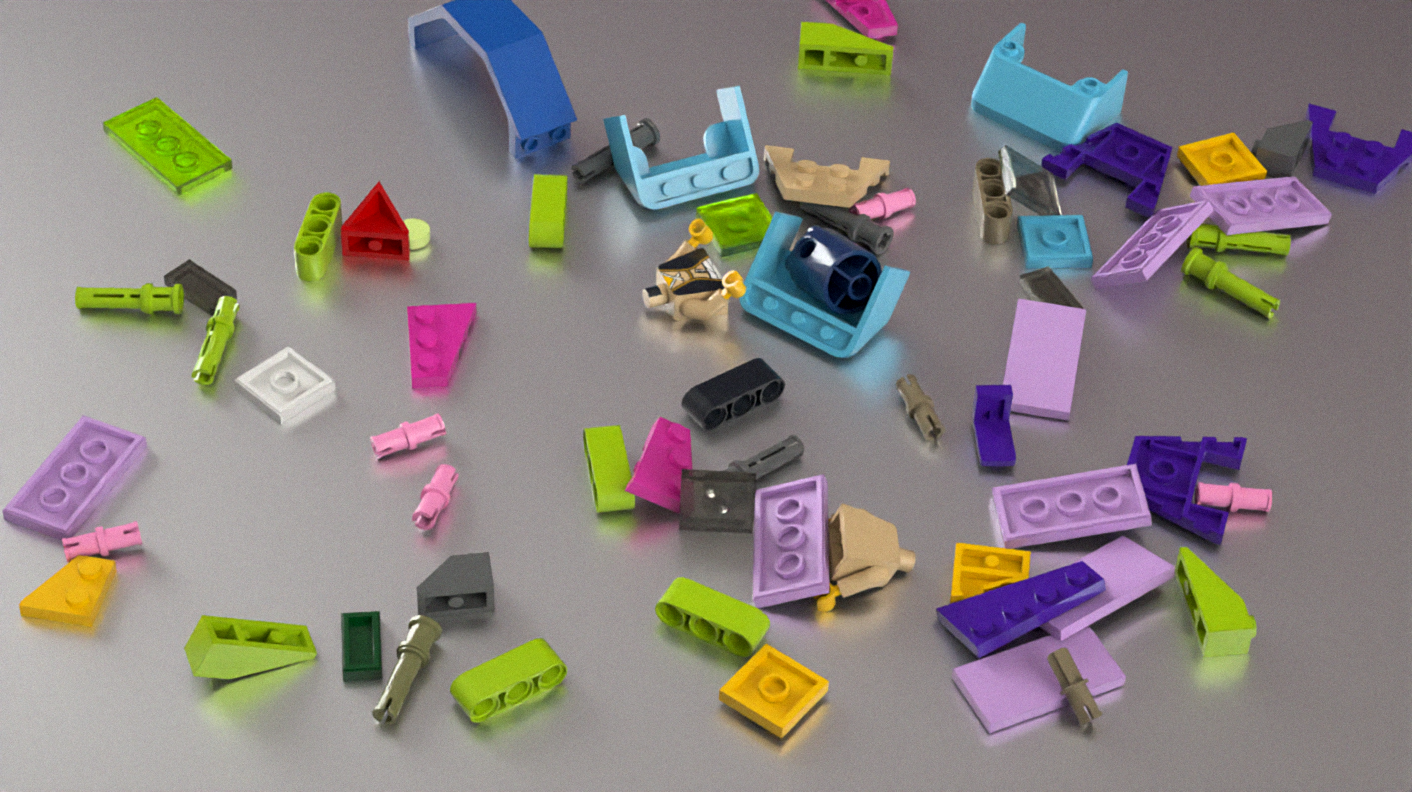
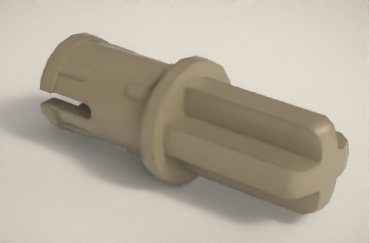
(1073, 685)

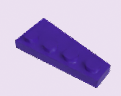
(1015, 609)

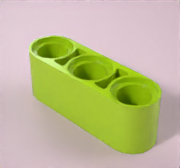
(548, 211)
(318, 236)
(608, 468)
(712, 617)
(508, 680)

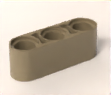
(991, 203)

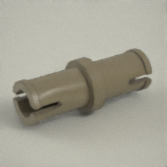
(920, 407)

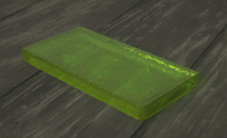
(167, 146)

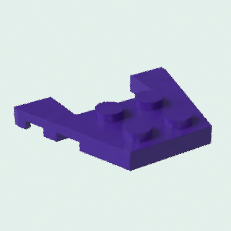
(1123, 155)
(1351, 159)
(1170, 476)

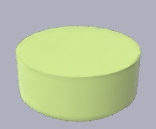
(418, 232)

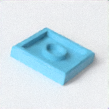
(1054, 241)

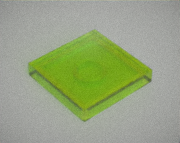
(736, 223)

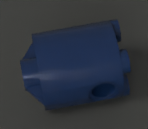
(833, 270)

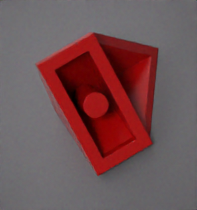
(376, 229)

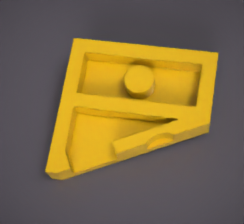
(985, 569)
(72, 593)

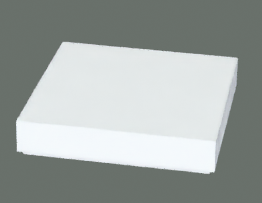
(284, 385)

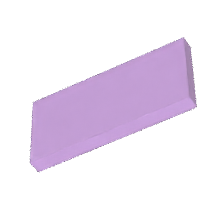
(1262, 205)
(1152, 245)
(1044, 358)
(74, 478)
(1071, 506)
(791, 541)
(1127, 574)
(1022, 683)

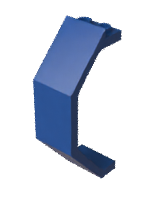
(517, 62)

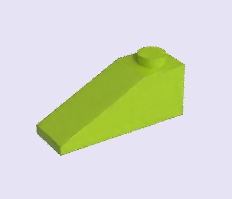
(841, 50)
(1213, 608)
(243, 647)

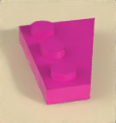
(870, 17)
(435, 341)
(660, 466)

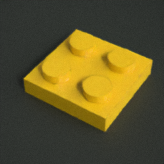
(1220, 161)
(773, 690)

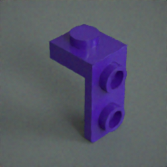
(992, 425)

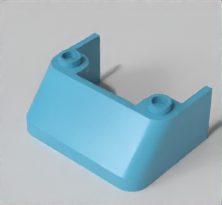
(1040, 104)
(726, 165)
(780, 302)

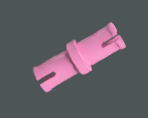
(885, 204)
(407, 436)
(435, 497)
(1233, 497)
(102, 541)

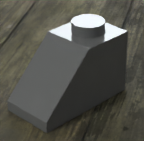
(1282, 148)
(458, 587)

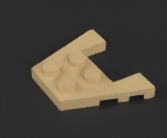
(822, 184)

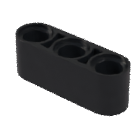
(733, 394)

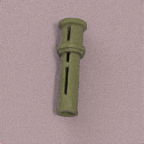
(412, 655)

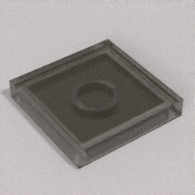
(1028, 183)
(717, 501)

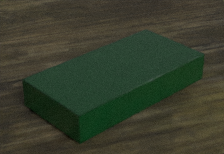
(361, 646)

